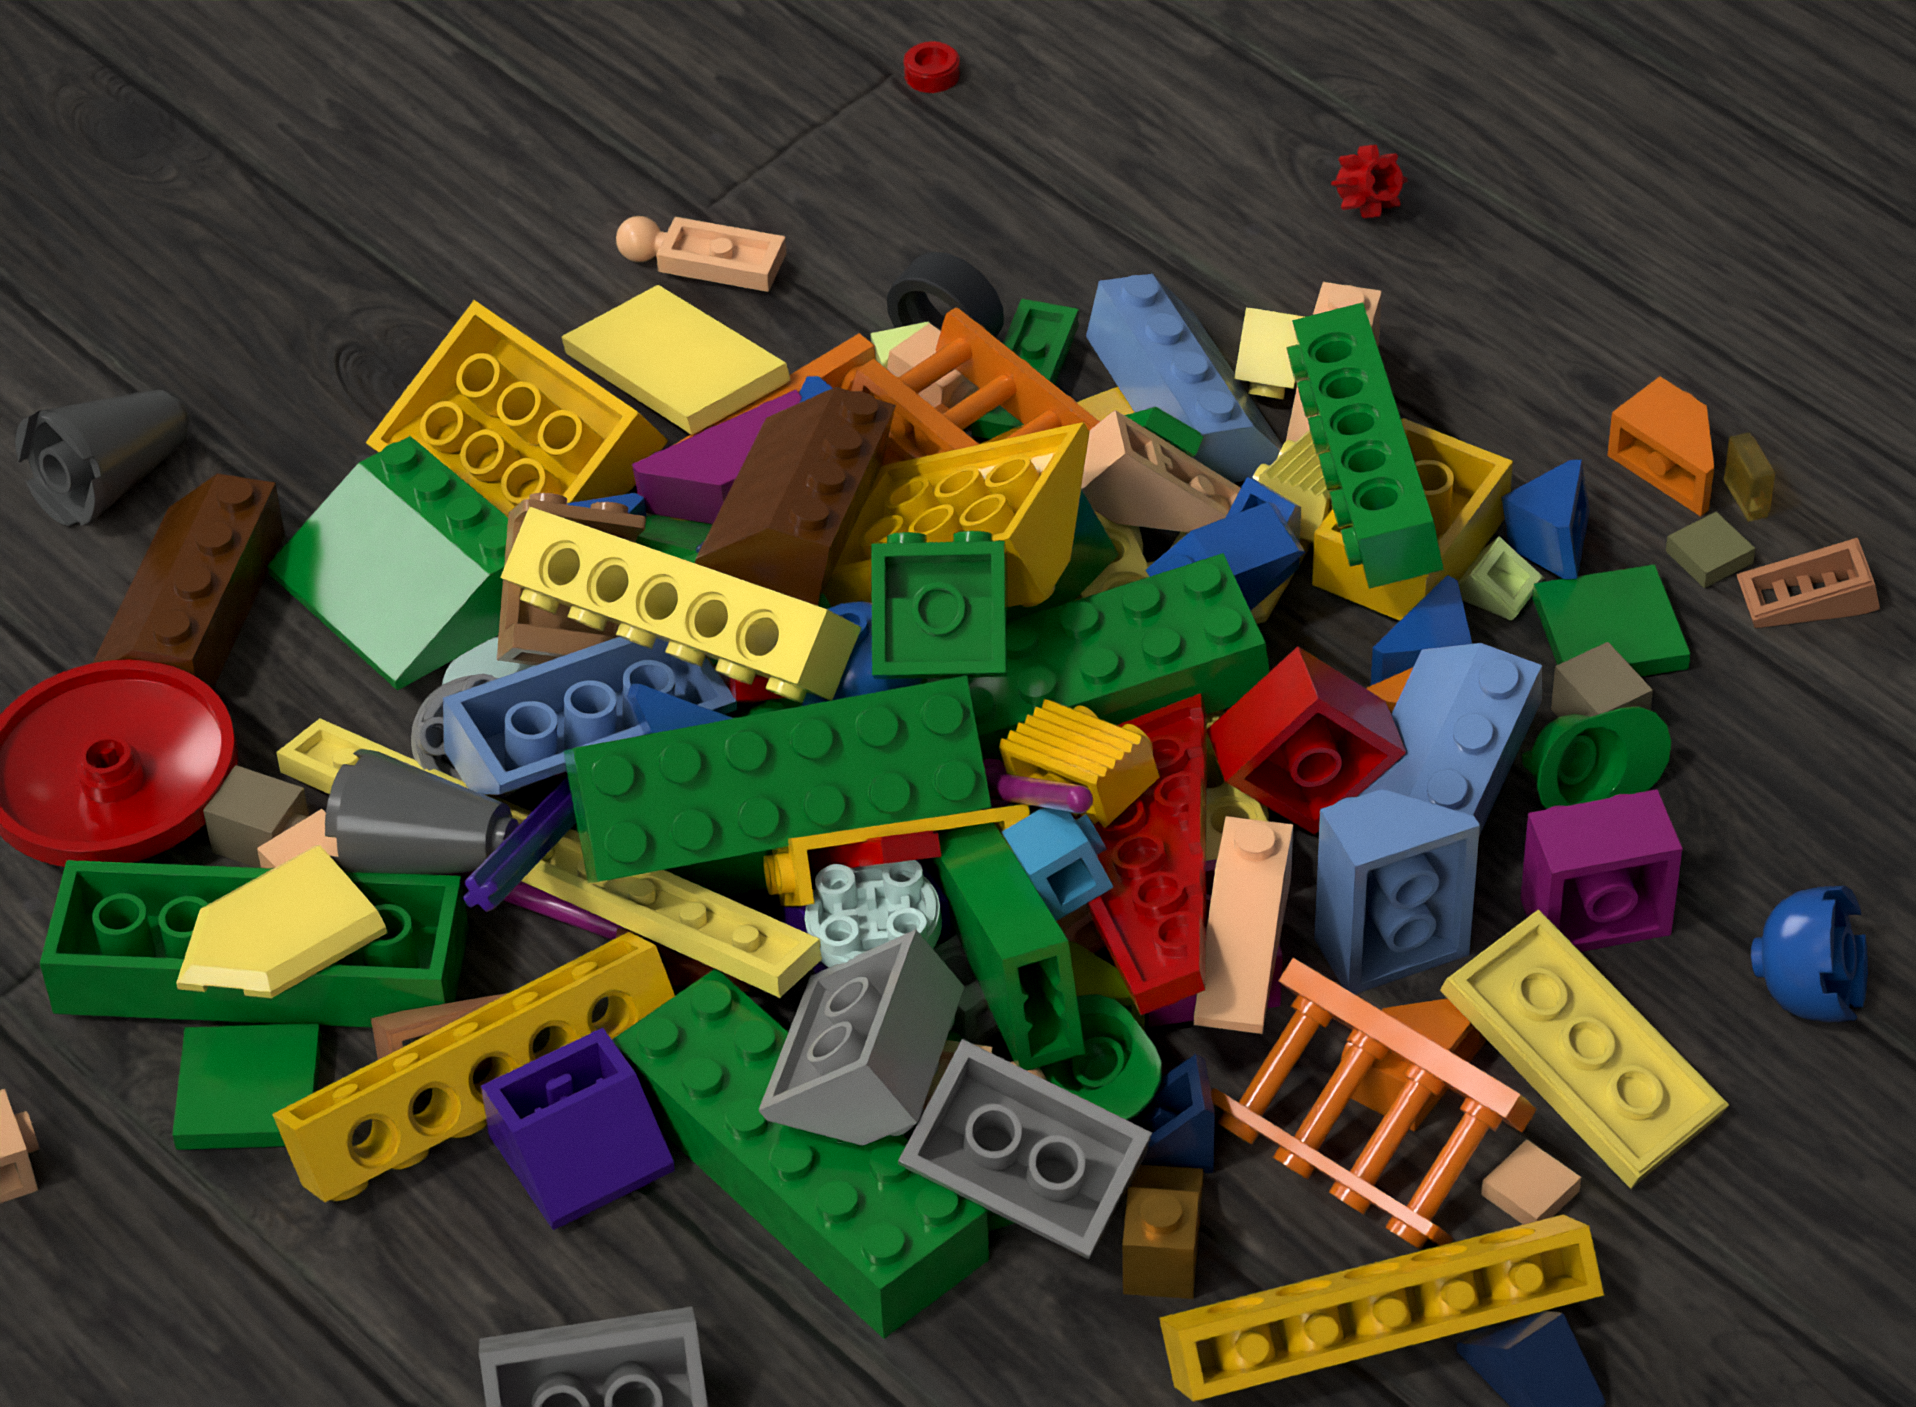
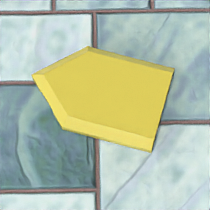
(279, 928)

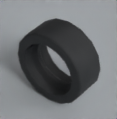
(951, 281)

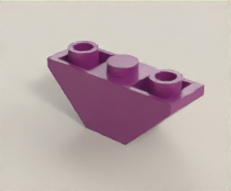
(698, 473)

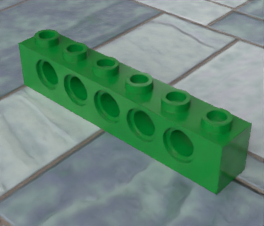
(1366, 445)

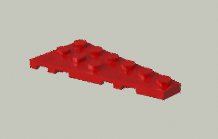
(1158, 866)

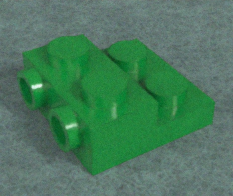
(939, 607)

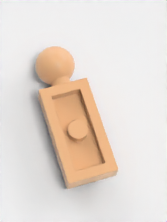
(705, 251)

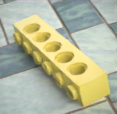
(681, 604)

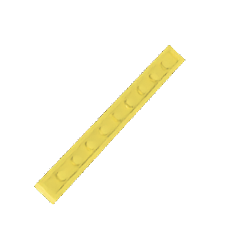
(649, 904)

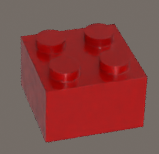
(1305, 739)

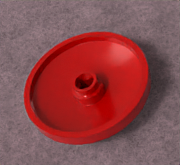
(111, 762)

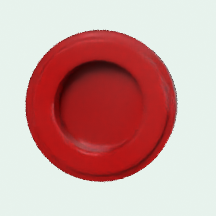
(931, 67)

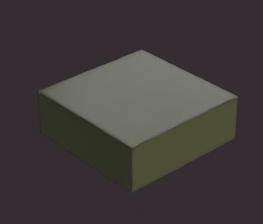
(1710, 549)

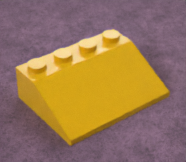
(518, 418)
(1011, 487)

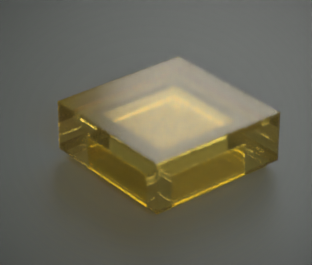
(1749, 476)

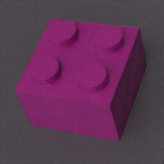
(1603, 869)

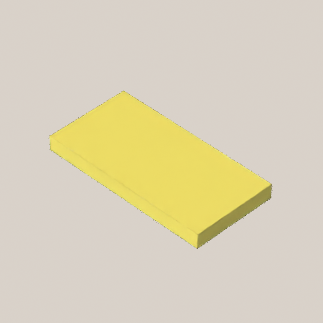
(676, 359)
(1584, 1048)

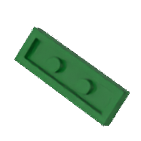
(1040, 336)

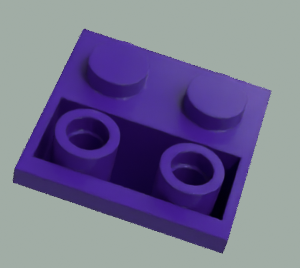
(576, 1128)

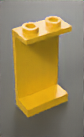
(788, 866)

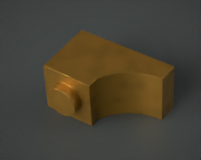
(1162, 1232)

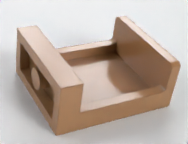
(536, 635)

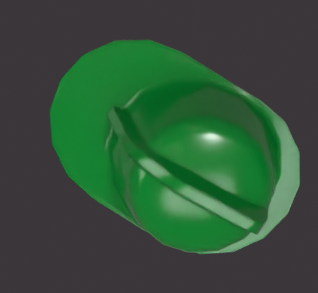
(1598, 756)
(1118, 1063)

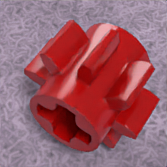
(1369, 181)

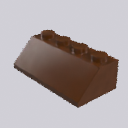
(800, 493)
(199, 578)

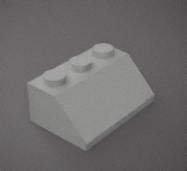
(865, 1044)
(1026, 1149)
(598, 1364)

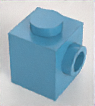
(1060, 858)

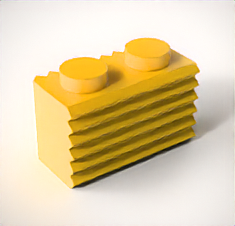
(1083, 751)

